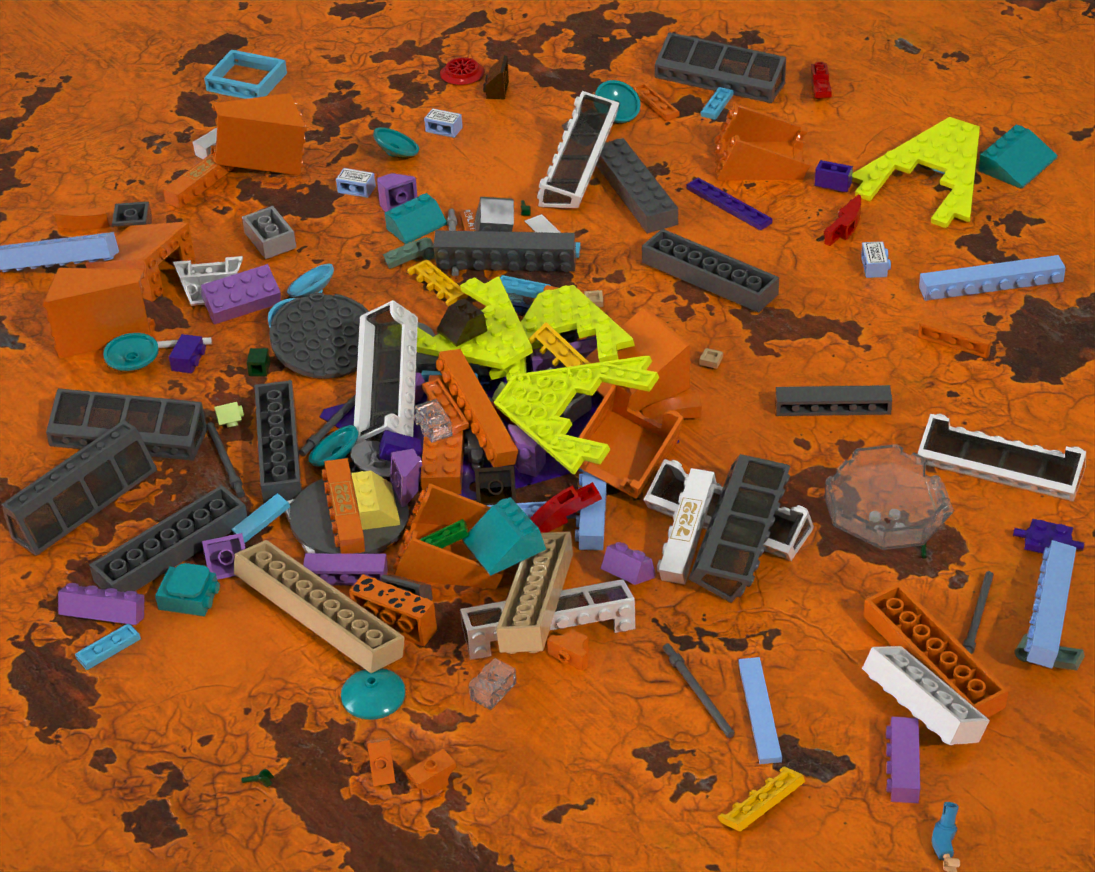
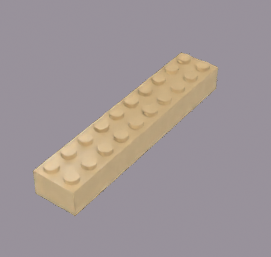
(535, 596)
(319, 606)

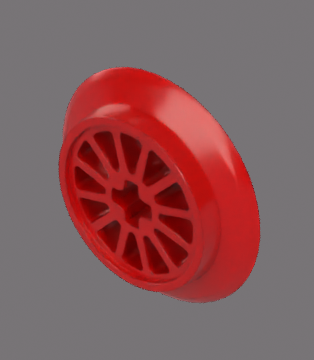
(462, 71)

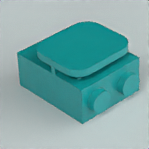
(187, 589)

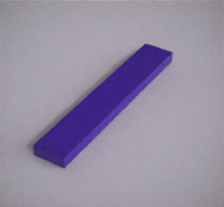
(729, 204)

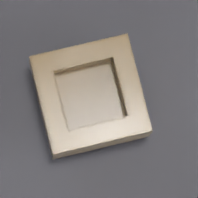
(595, 296)
(711, 358)

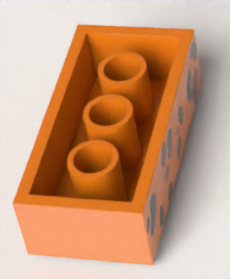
(398, 608)

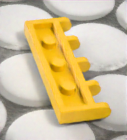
(437, 280)
(557, 347)
(763, 799)

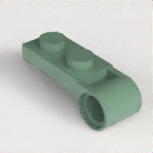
(410, 251)
(1067, 657)

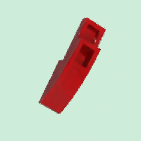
(820, 80)
(846, 223)
(555, 511)

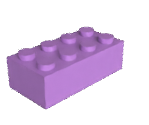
(240, 294)

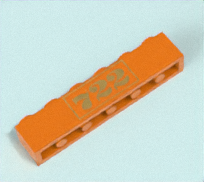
(194, 182)
(344, 507)

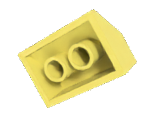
(375, 500)

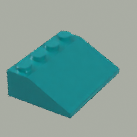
(1016, 157)
(504, 537)

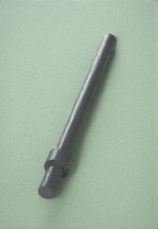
(315, 439)
(235, 481)
(969, 642)
(678, 662)

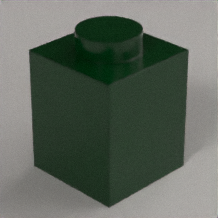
(258, 362)

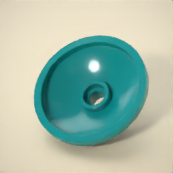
(624, 94)
(395, 143)
(131, 351)
(334, 446)
(373, 694)

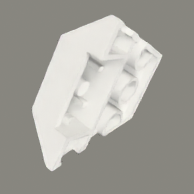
(195, 275)

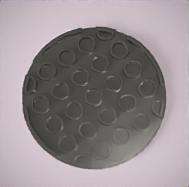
(318, 335)
(313, 527)

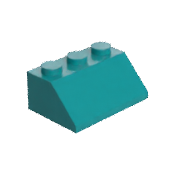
(415, 218)

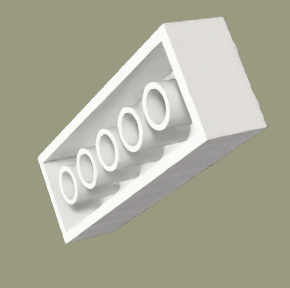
(925, 695)

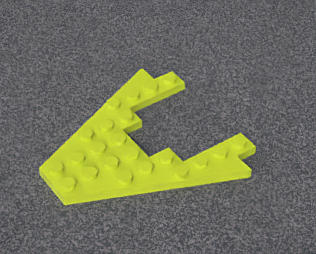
(944, 147)
(566, 311)
(505, 337)
(540, 397)

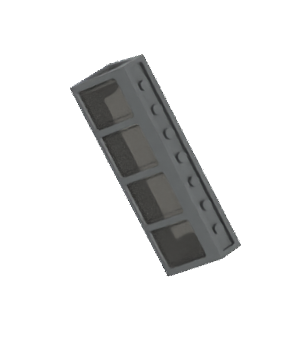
(721, 65)
(165, 425)
(78, 488)
(740, 526)

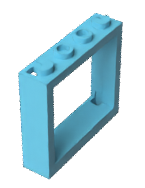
(216, 83)

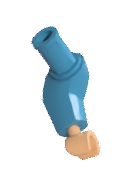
(944, 834)

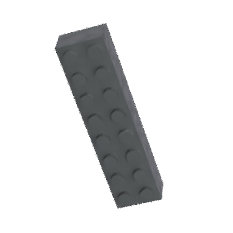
(637, 186)
(505, 250)
(710, 270)
(277, 440)
(169, 542)

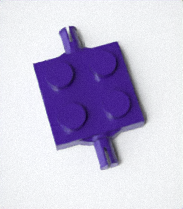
(1042, 533)

